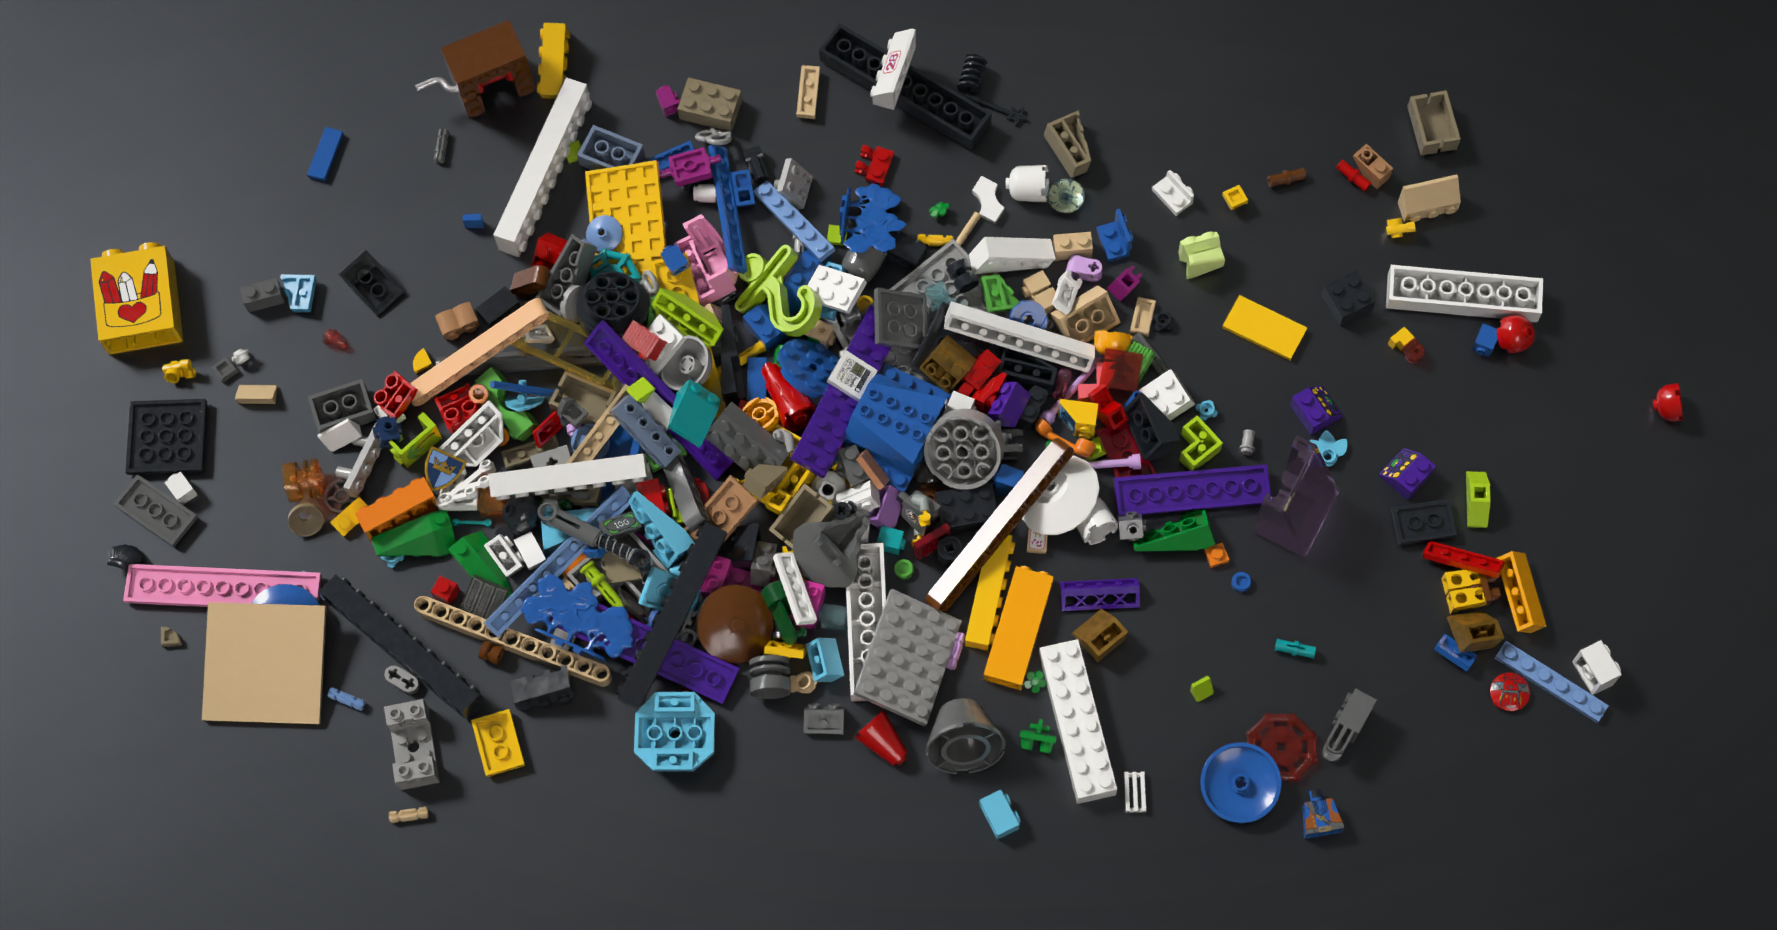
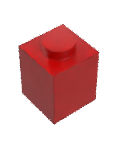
(445, 591)

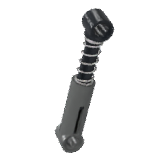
(592, 536)

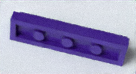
(1102, 588)

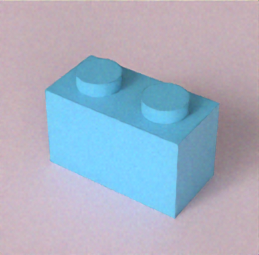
(824, 660)
(999, 814)

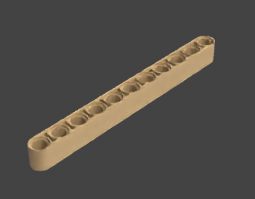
(519, 647)

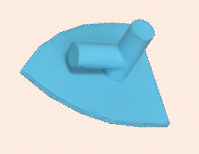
(523, 402)

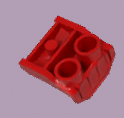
(988, 392)
(395, 395)
(456, 407)

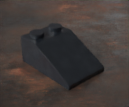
(370, 282)
(1150, 428)

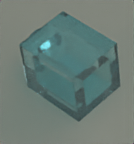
(936, 294)
(833, 617)

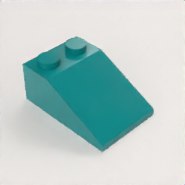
(693, 412)

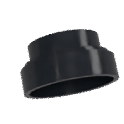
(606, 287)

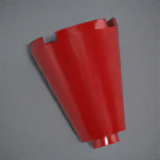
(883, 739)

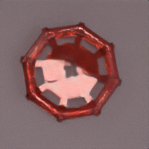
(1290, 739)

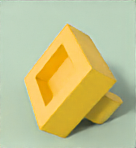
(1235, 197)

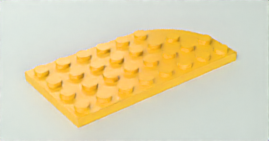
(635, 201)

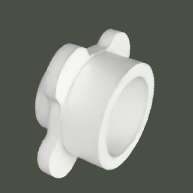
(240, 356)

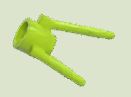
(675, 513)

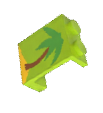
(419, 445)

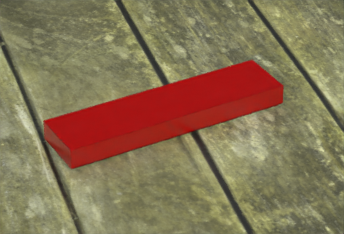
(1463, 559)

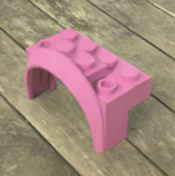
(700, 240)

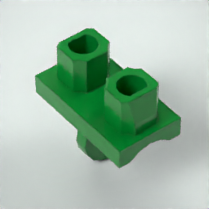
(1029, 736)

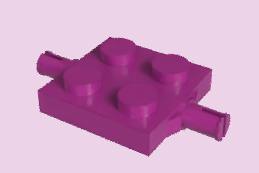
(690, 167)

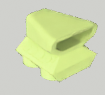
(1201, 254)

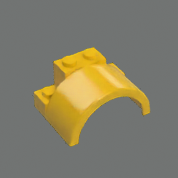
(792, 482)

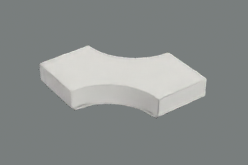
(990, 207)

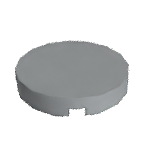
(568, 305)

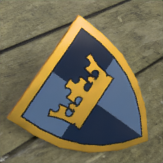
(442, 468)

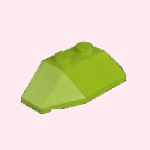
(688, 316)

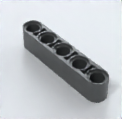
(686, 493)

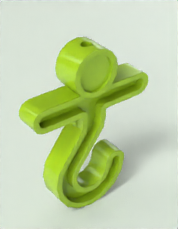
(767, 281)

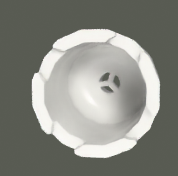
(1028, 183)
(1098, 524)

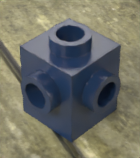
(386, 430)

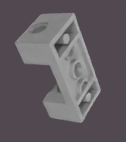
(408, 725)

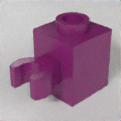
(1124, 283)

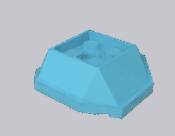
(670, 713)

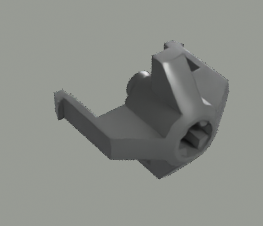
(1007, 436)

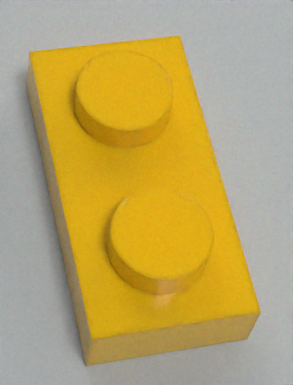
(347, 519)

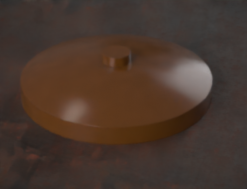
(734, 624)

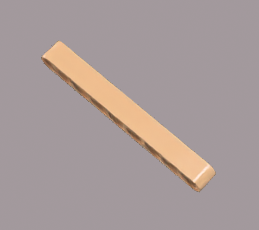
(479, 350)

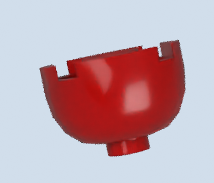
(1515, 334)
(1669, 403)

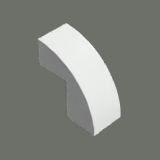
(530, 550)

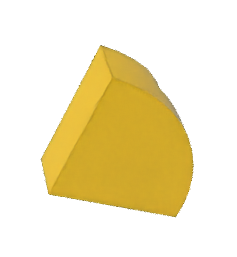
(421, 361)

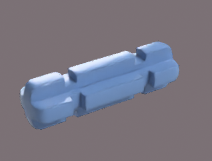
(346, 699)

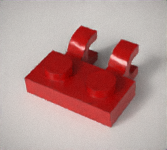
(879, 165)

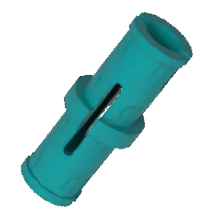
(1295, 648)

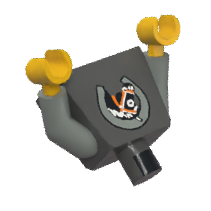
(919, 512)

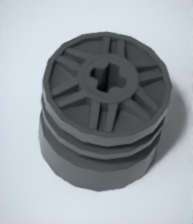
(770, 677)

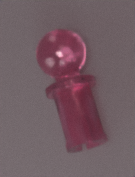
(1062, 382)

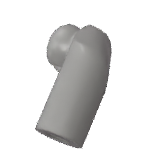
(785, 437)

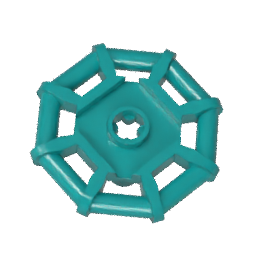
(625, 259)

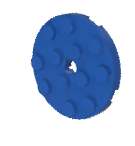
(797, 361)

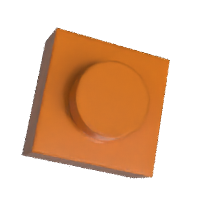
(1216, 555)

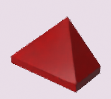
(547, 429)

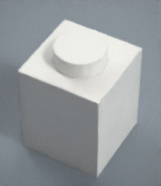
(180, 488)

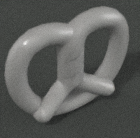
(713, 136)
(652, 290)

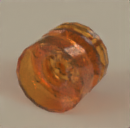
(307, 479)

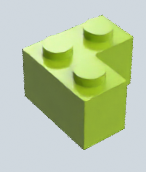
(1202, 446)

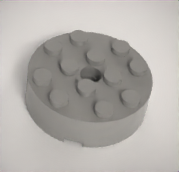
(976, 434)

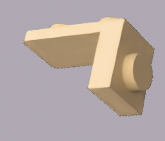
(823, 333)

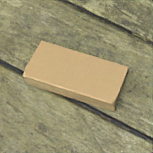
(256, 394)

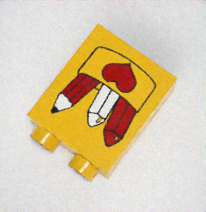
(136, 298)

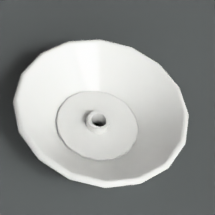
(1068, 503)

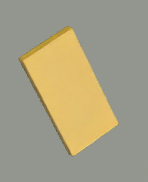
(1264, 327)

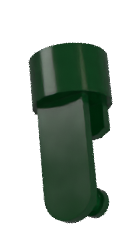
(778, 604)

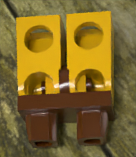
(1468, 590)

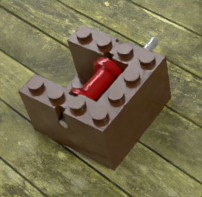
(481, 61)

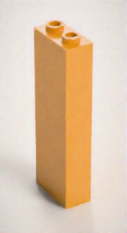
(1018, 627)

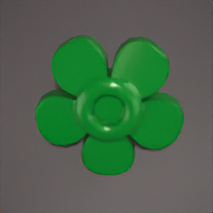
(940, 209)
(1035, 680)

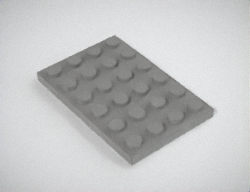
(907, 657)

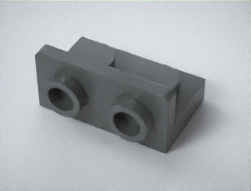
(824, 719)

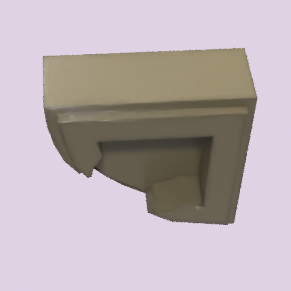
(169, 638)

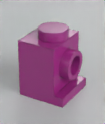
(668, 100)

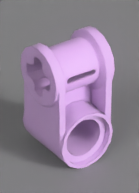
(1083, 268)

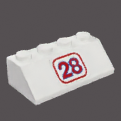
(894, 69)

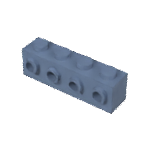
(645, 431)

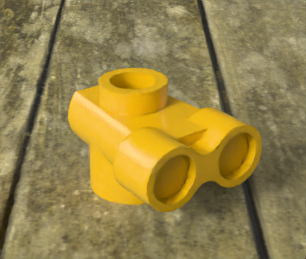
(1396, 227)
(178, 369)

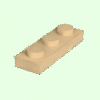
(808, 92)

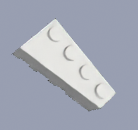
(1011, 254)

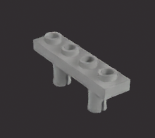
(357, 476)

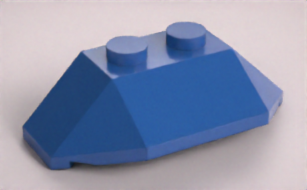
(800, 276)

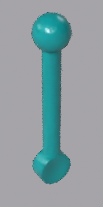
(488, 523)

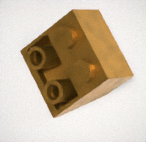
(947, 364)
(1475, 631)
(1100, 634)

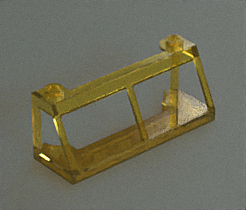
(554, 359)

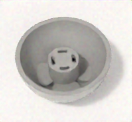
(689, 362)

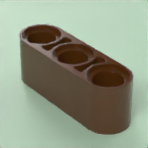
(530, 281)

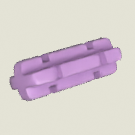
(956, 651)

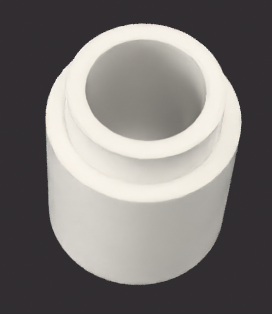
(705, 193)

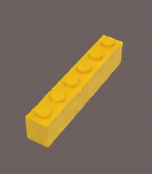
(988, 597)

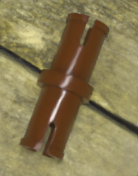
(1286, 177)

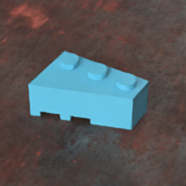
(555, 538)

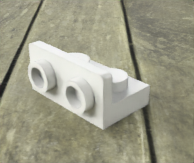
(1174, 193)

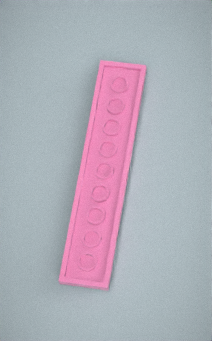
(202, 585)

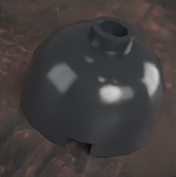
(521, 513)

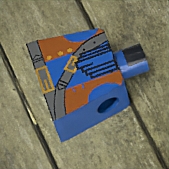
(1320, 816)

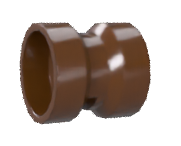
(491, 652)

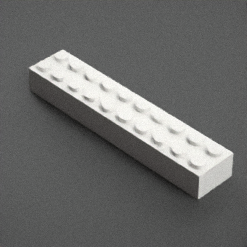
(542, 168)

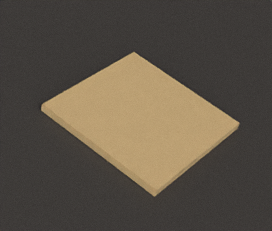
(264, 663)

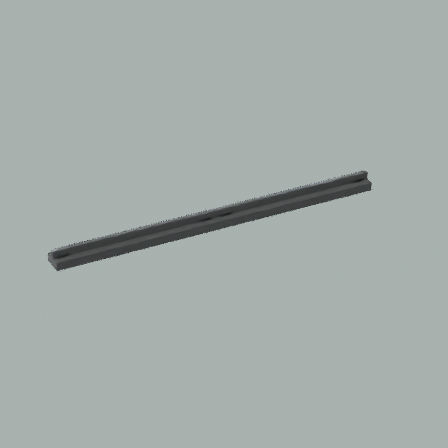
(525, 361)

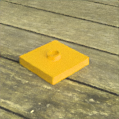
(783, 649)

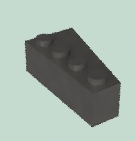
(569, 270)

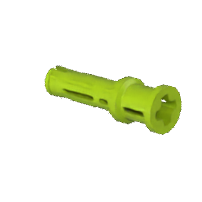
(598, 580)

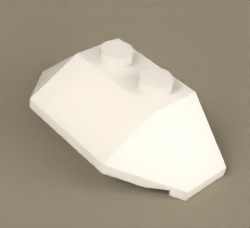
(477, 436)

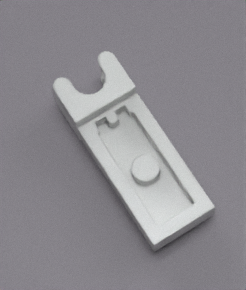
(1066, 292)

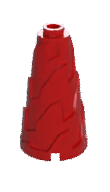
(793, 406)

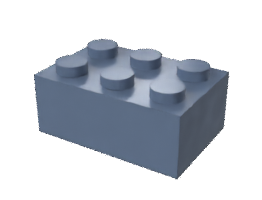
(607, 150)

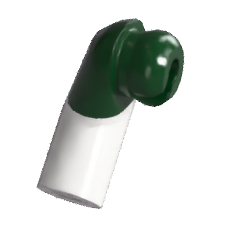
(563, 504)

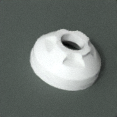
(833, 479)

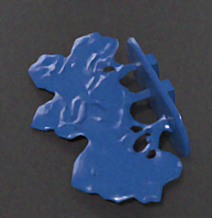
(873, 222)
(578, 613)

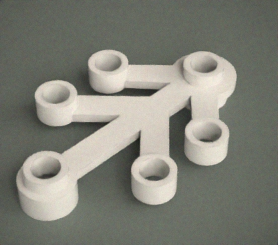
(468, 486)

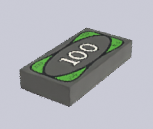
(620, 525)

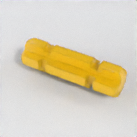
(934, 240)

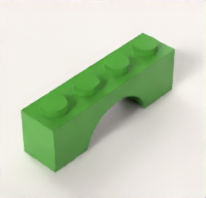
(520, 423)

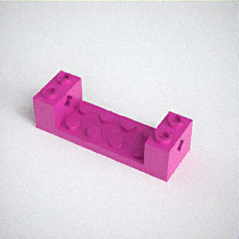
(723, 574)

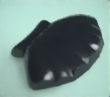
(124, 556)

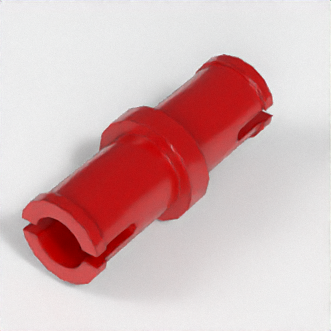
(1353, 175)

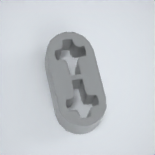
(404, 676)

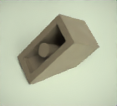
(763, 479)

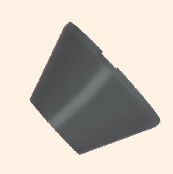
(964, 738)

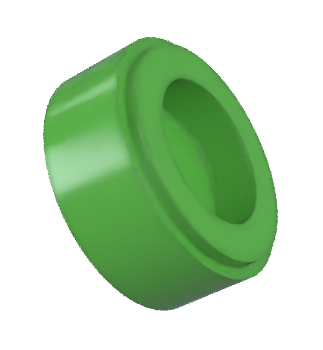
(903, 569)

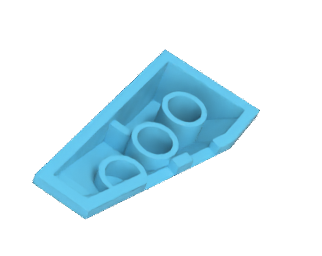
(667, 536)

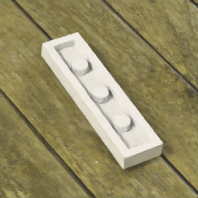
(794, 588)

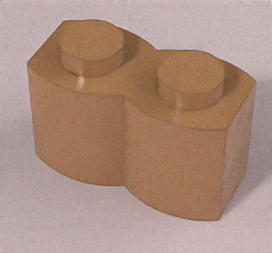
(457, 321)

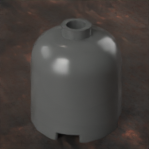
(864, 264)

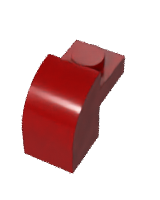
(1108, 410)

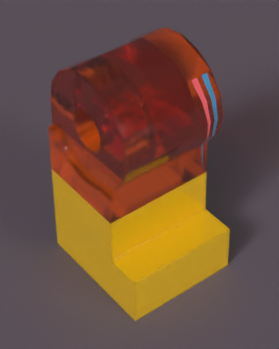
(1408, 345)

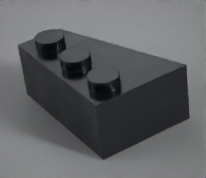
(1027, 370)
(542, 689)

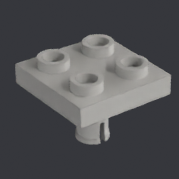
(794, 183)

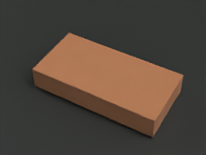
(872, 469)

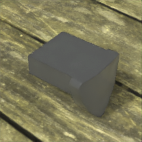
(571, 411)

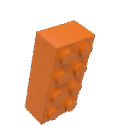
(398, 508)

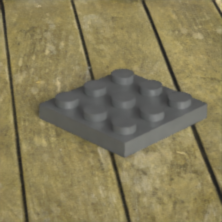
(899, 318)

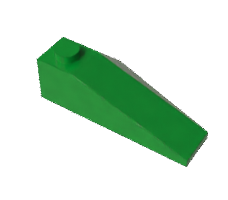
(1188, 533)
(422, 536)
(475, 559)

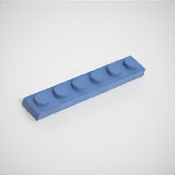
(794, 221)
(1551, 682)

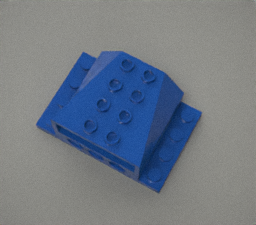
(895, 422)

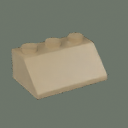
(1429, 198)
(1089, 313)

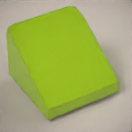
(641, 390)
(1099, 450)
(1202, 689)

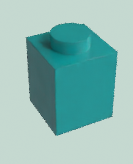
(892, 540)

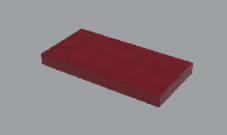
(1121, 445)

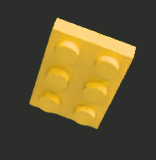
(498, 743)

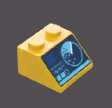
(1079, 417)

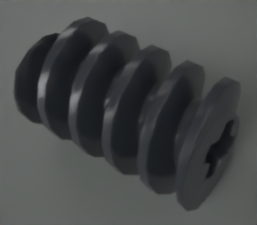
(972, 73)

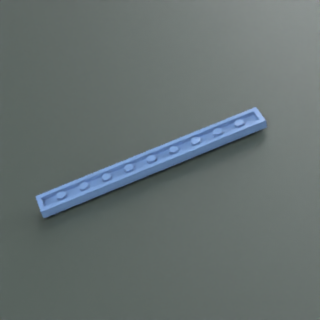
(555, 564)

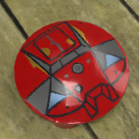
(1509, 692)

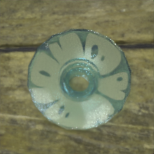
(1065, 188)

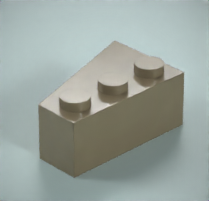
(1068, 143)

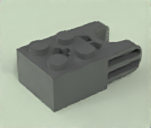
(1347, 724)

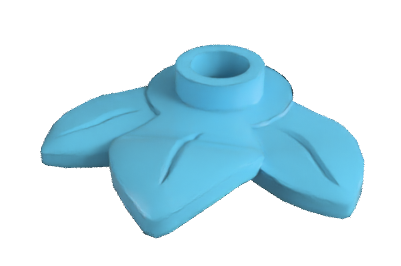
(1330, 447)

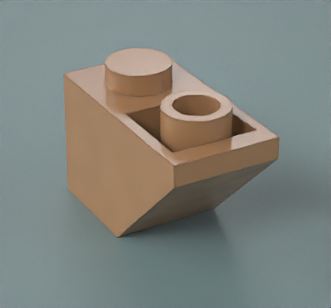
(1372, 166)

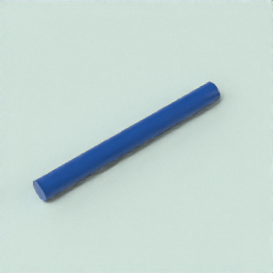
(522, 388)

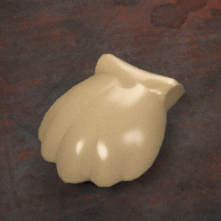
(803, 682)

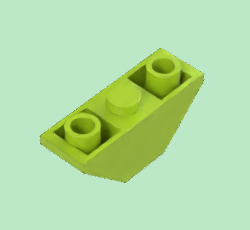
(1477, 499)

